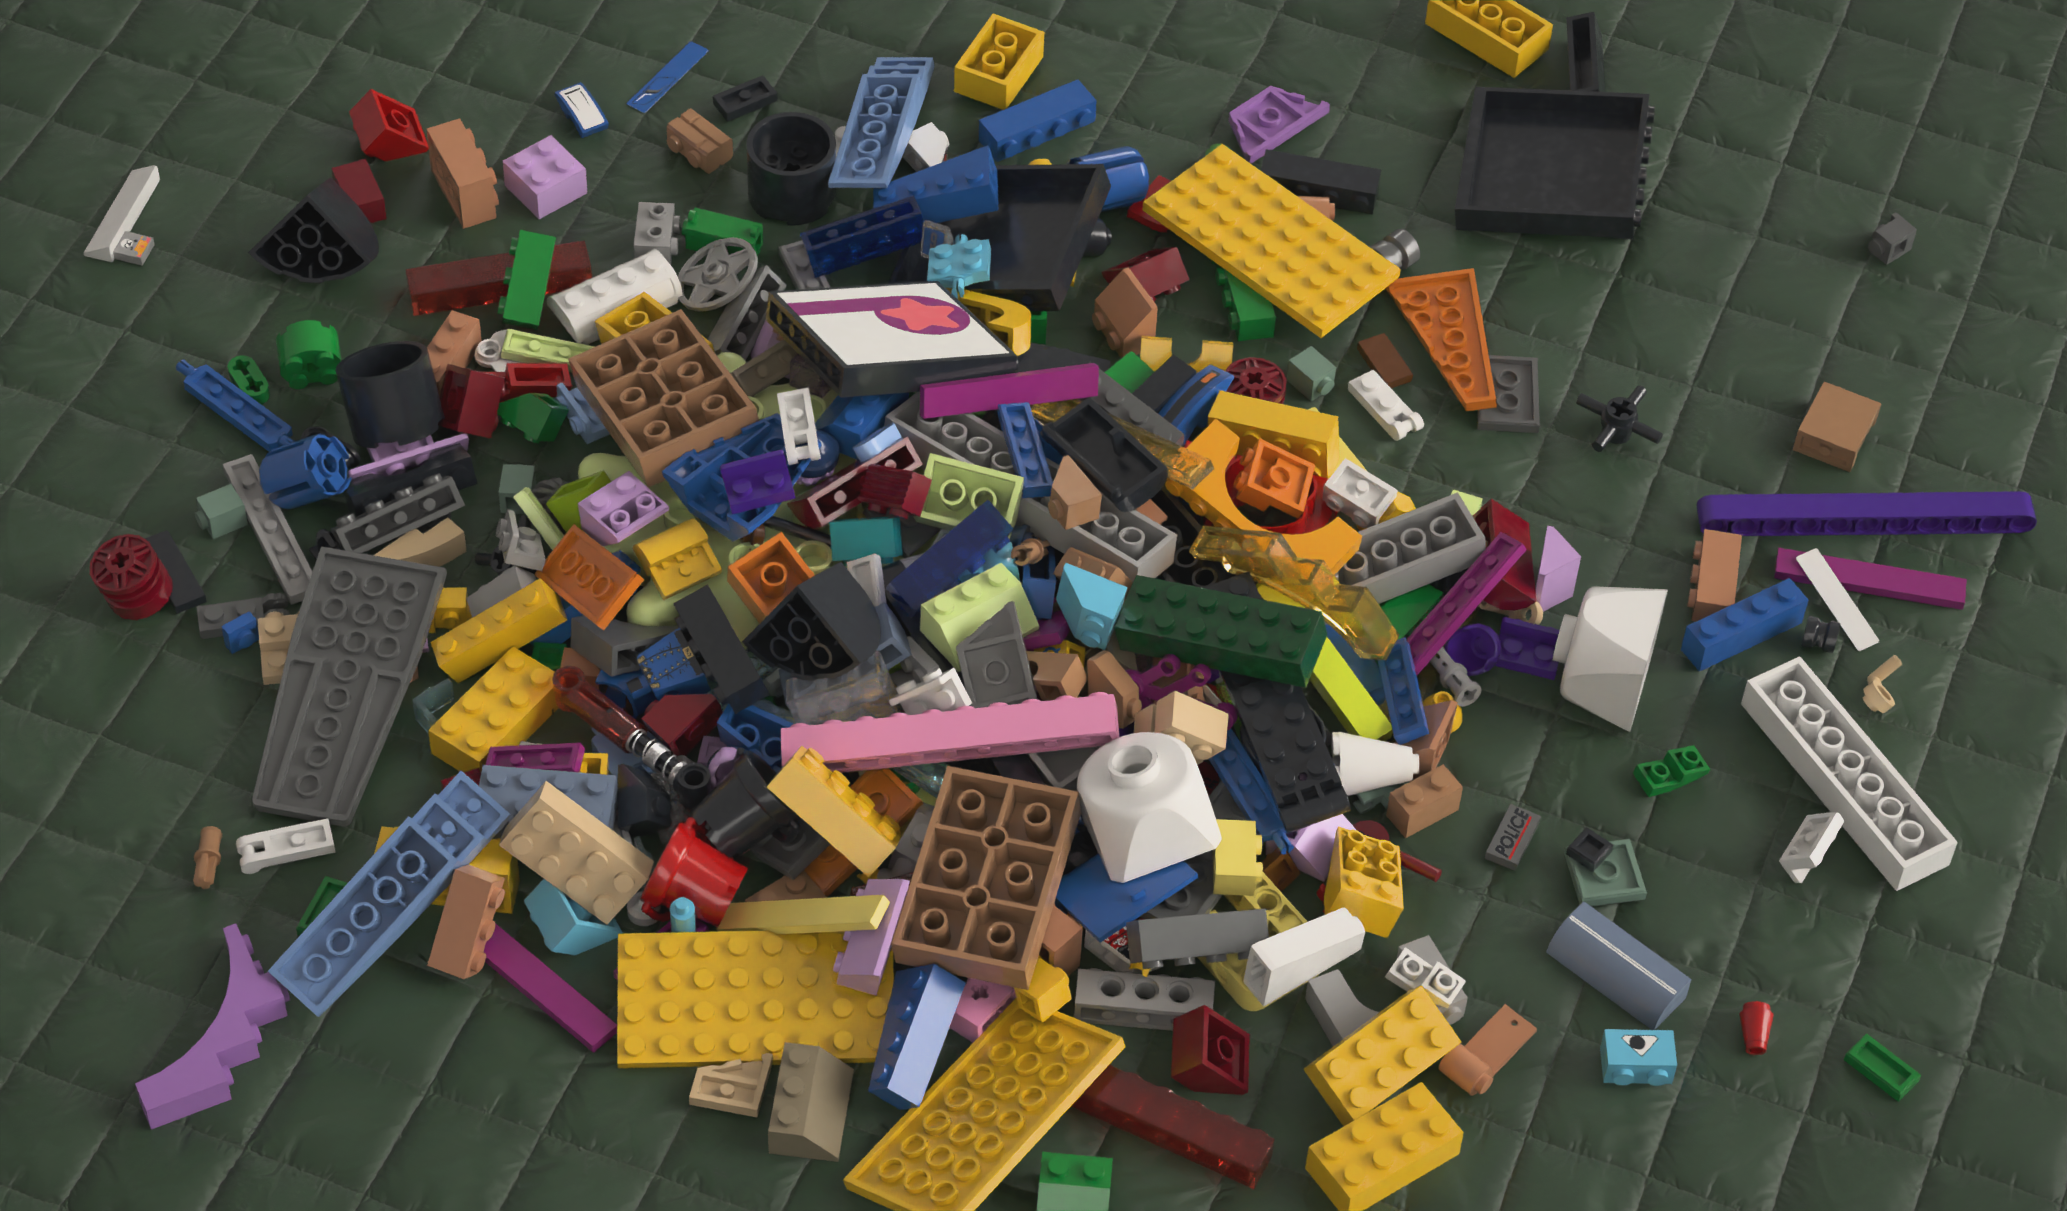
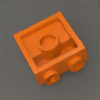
(1273, 479)

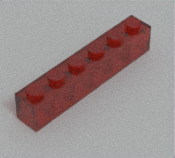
(481, 279)
(1178, 1125)

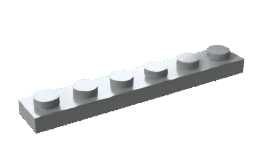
(270, 528)

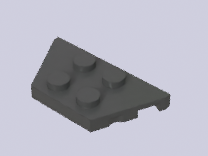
(996, 661)

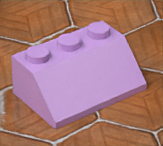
(869, 950)

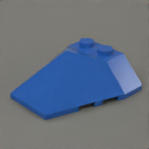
(701, 487)

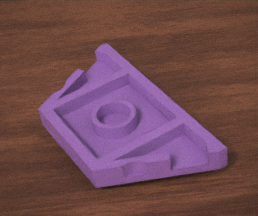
(1271, 120)

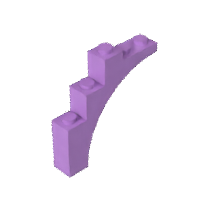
(204, 1073)

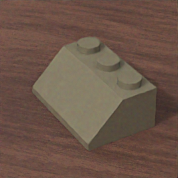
(809, 1104)

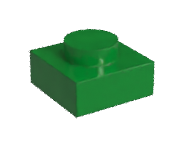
(549, 654)

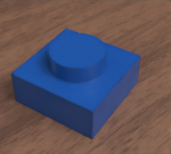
(240, 632)

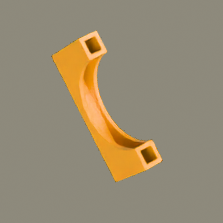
(1332, 543)

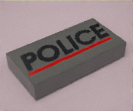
(1512, 837)

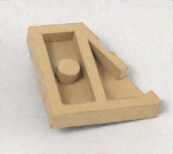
(732, 1086)

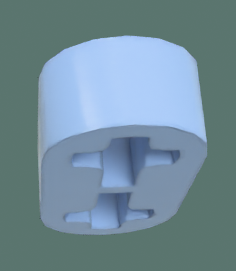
(877, 442)

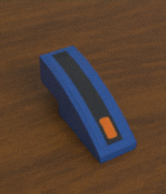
(1194, 400)

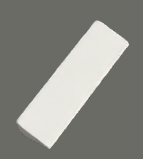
(123, 212)

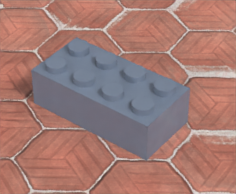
(515, 786)

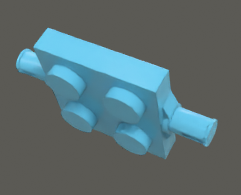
(960, 263)

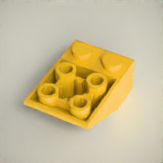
(1365, 880)

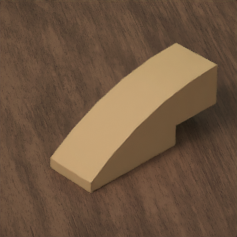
(432, 548)

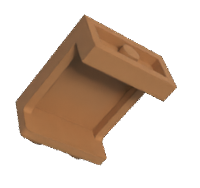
(1836, 426)

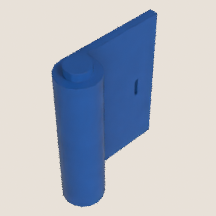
(1107, 905)

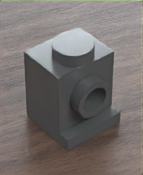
(1892, 239)

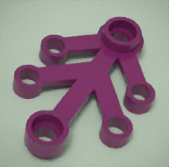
(1181, 685)

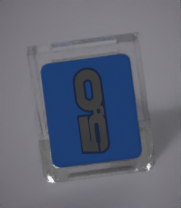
(934, 235)

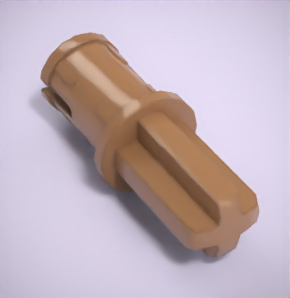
(1030, 551)
(207, 857)

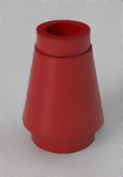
(1756, 1026)

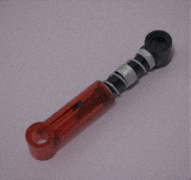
(628, 734)

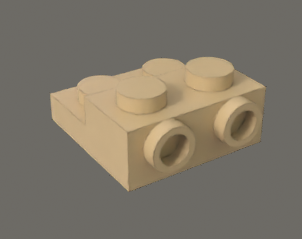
(274, 642)

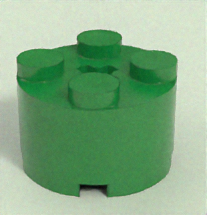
(308, 354)

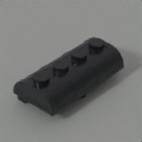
(1107, 455)

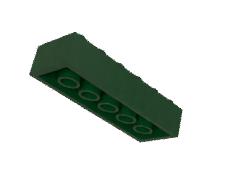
(1221, 630)

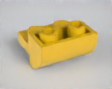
(678, 558)

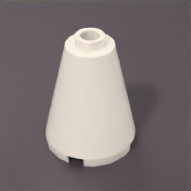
(1371, 763)

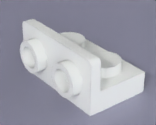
(1358, 494)
(936, 691)
(1810, 844)

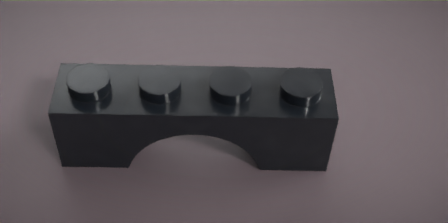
(449, 461)

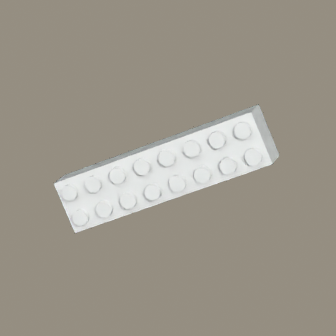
(1848, 773)

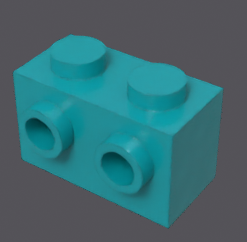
(864, 537)

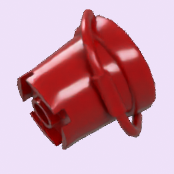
(693, 871)

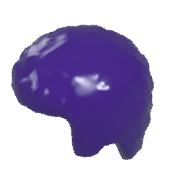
(1475, 648)

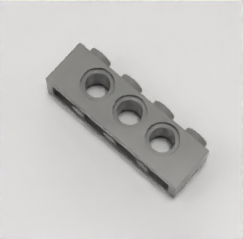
(1127, 1006)

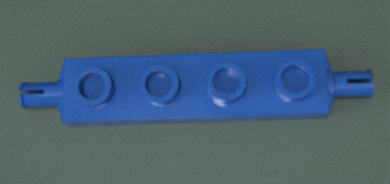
(235, 406)
(1250, 792)

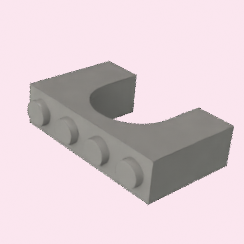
(1342, 1013)

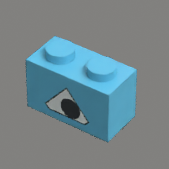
(1638, 1056)

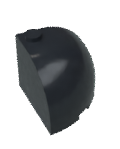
(319, 238)
(819, 628)

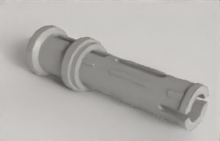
(1453, 683)

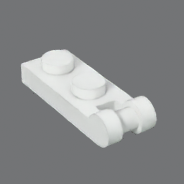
(1385, 405)
(798, 425)
(285, 845)

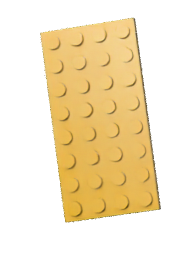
(1271, 240)
(739, 997)
(984, 1113)

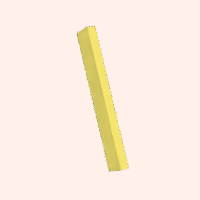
(806, 915)

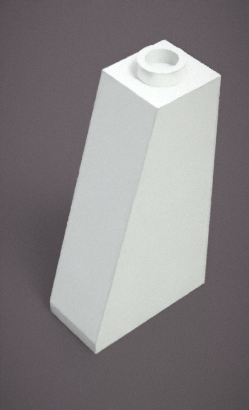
(1301, 953)

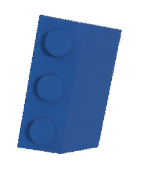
(857, 417)

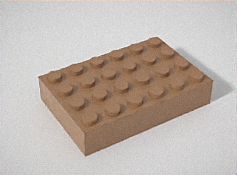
(661, 393)
(987, 877)

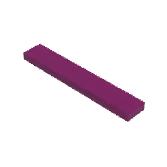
(1020, 387)
(1880, 580)
(1463, 598)
(548, 990)

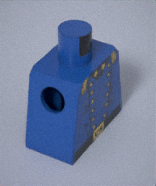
(668, 670)

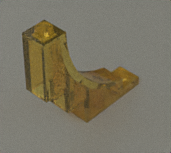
(1307, 581)

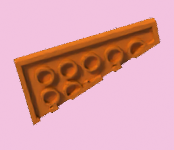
(1450, 326)

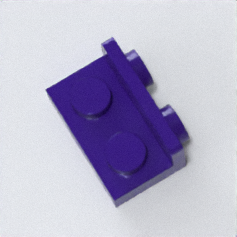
(757, 481)
(1528, 648)

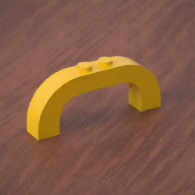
(1003, 317)

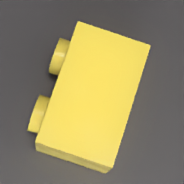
(1235, 858)

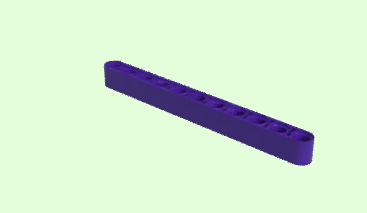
(1867, 513)

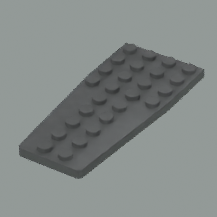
(344, 681)

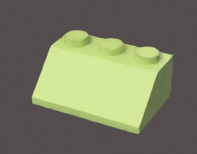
(962, 487)
(961, 610)

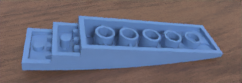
(881, 122)
(389, 893)

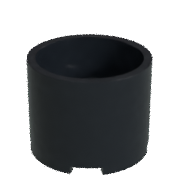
(791, 167)
(390, 394)

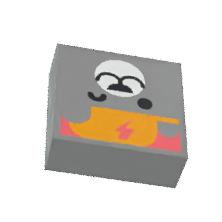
(133, 248)

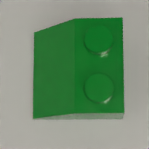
(1074, 1182)

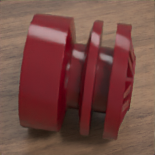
(1257, 379)
(131, 576)

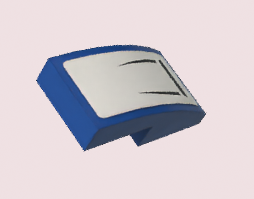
(582, 109)

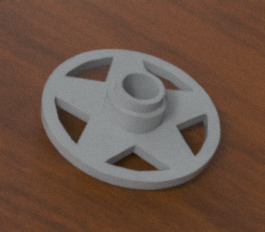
(717, 274)

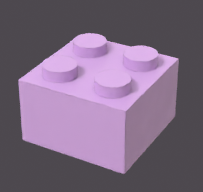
(545, 177)

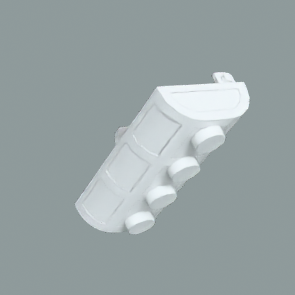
(595, 297)

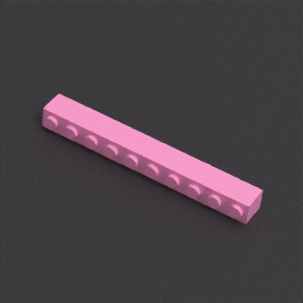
(958, 734)

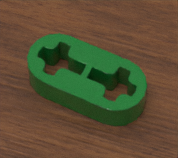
(253, 378)

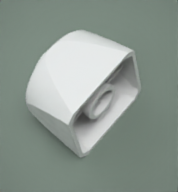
(1609, 650)
(1145, 805)

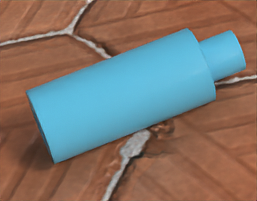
(682, 915)

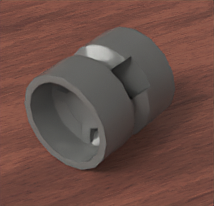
(1398, 248)

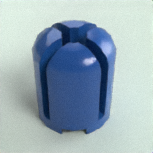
(1125, 172)
(305, 471)

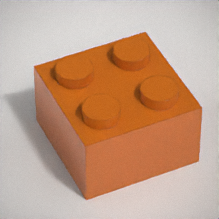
(767, 575)

